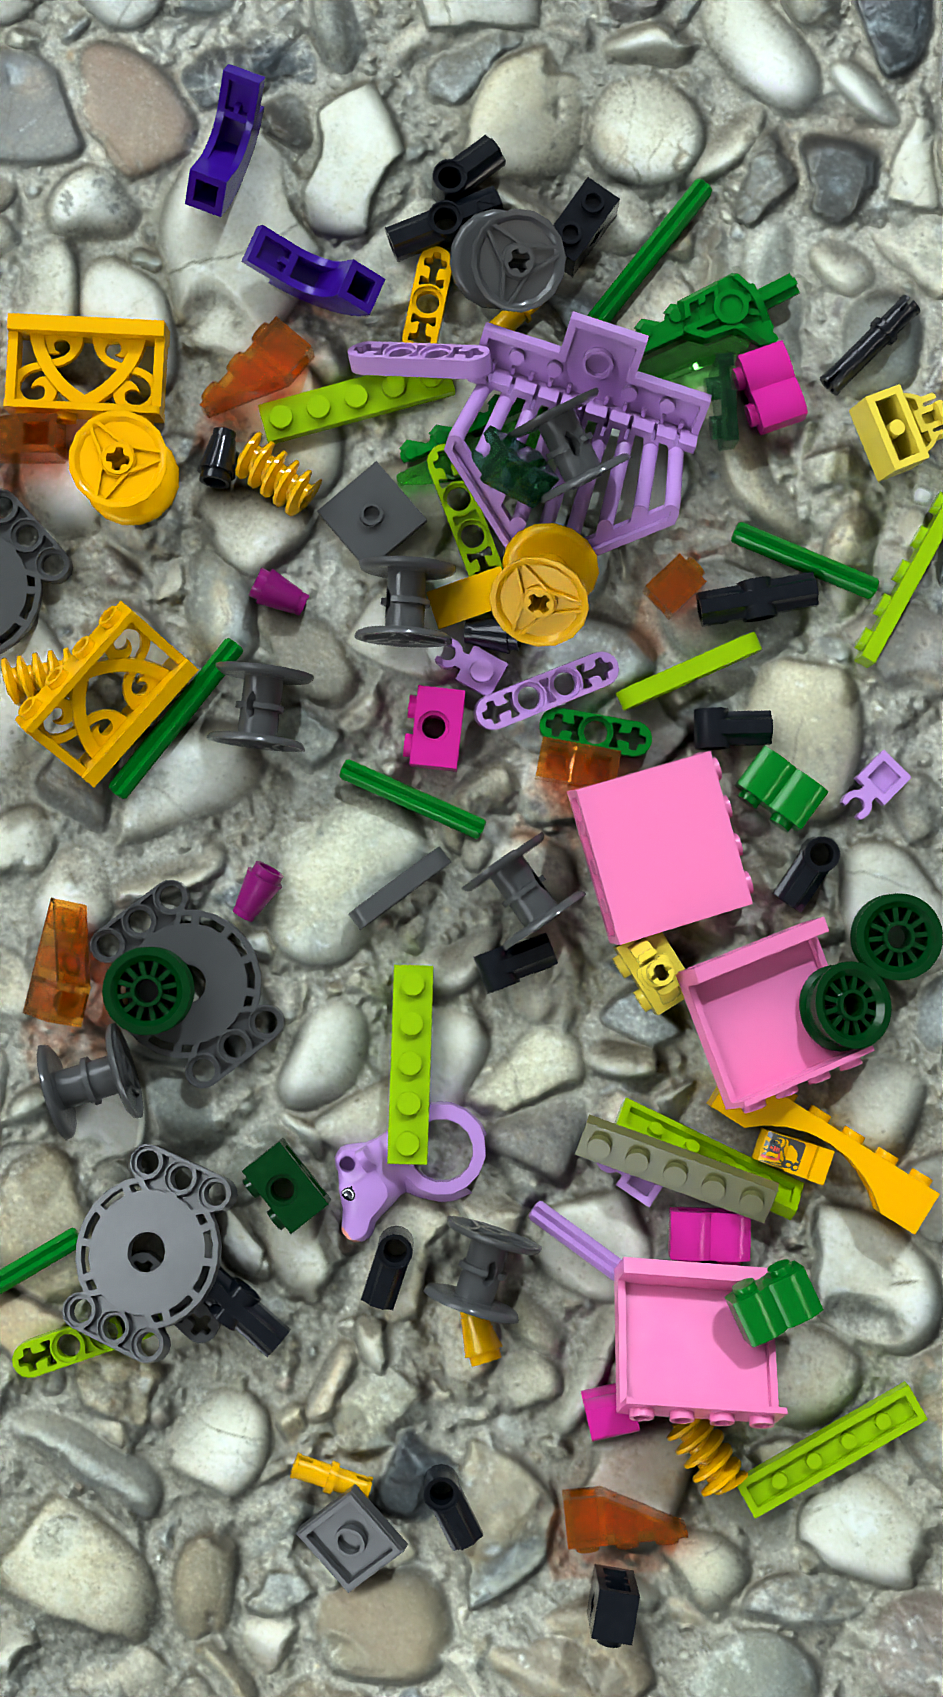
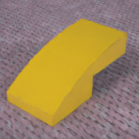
(462, 598)

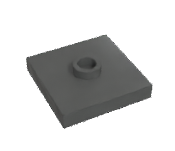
(372, 514)
(351, 1538)

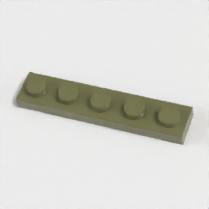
(677, 1169)

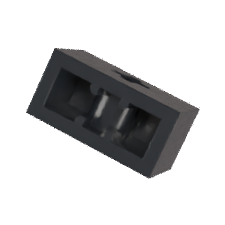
(585, 222)
(613, 1606)

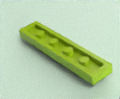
(347, 404)
(907, 578)
(410, 1065)
(651, 1123)
(831, 1449)

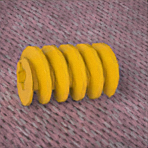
(275, 476)
(28, 680)
(709, 1455)

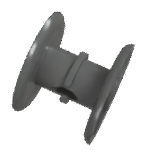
(508, 259)
(569, 444)
(405, 601)
(260, 705)
(523, 891)
(89, 1081)
(482, 1270)

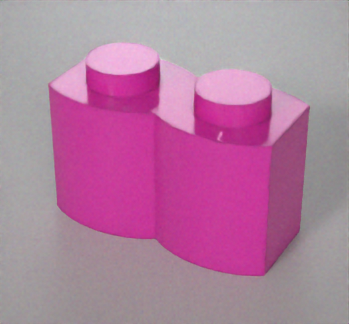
(770, 388)
(708, 1235)
(602, 1415)

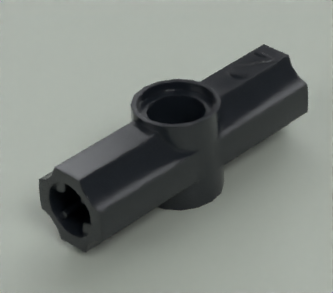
(420, 232)
(757, 599)
(240, 1309)

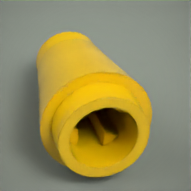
(479, 1340)

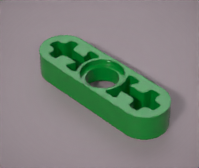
(625, 729)

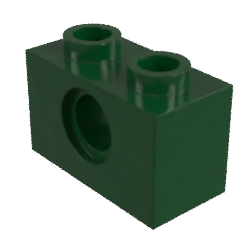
(308, 1195)

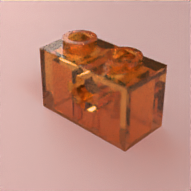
(575, 763)

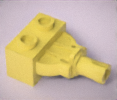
(897, 429)
(654, 971)

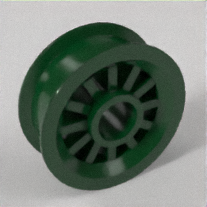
(924, 915)
(124, 964)
(866, 1002)

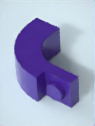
(231, 144)
(328, 284)

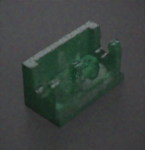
(514, 468)

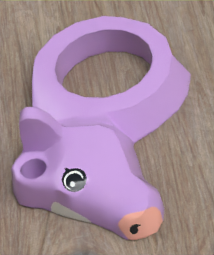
(372, 1186)

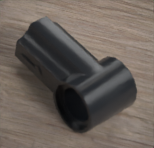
(467, 169)
(719, 728)
(804, 876)
(505, 968)
(387, 1270)
(452, 1508)

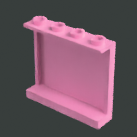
(661, 847)
(752, 1020)
(683, 1348)

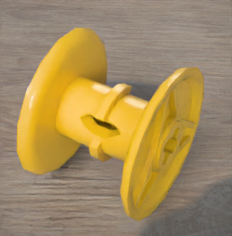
(124, 467)
(544, 585)

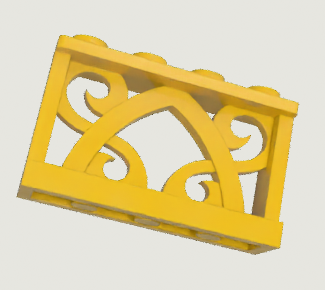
(48, 330)
(142, 708)

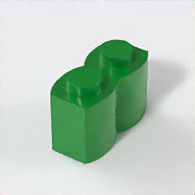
(780, 789)
(773, 1302)

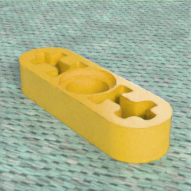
(443, 279)

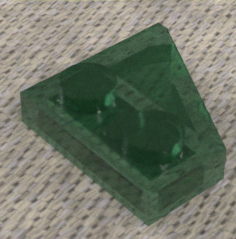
(724, 423)

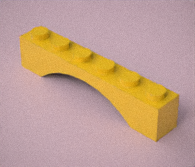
(892, 1191)

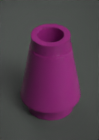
(277, 592)
(257, 890)

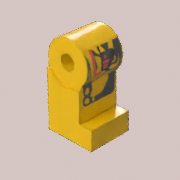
(793, 1155)

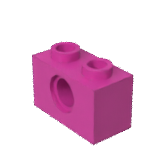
(439, 704)

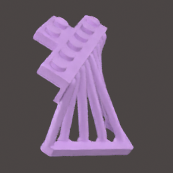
(627, 400)

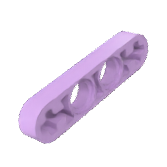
(420, 360)
(546, 692)

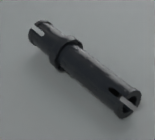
(882, 332)

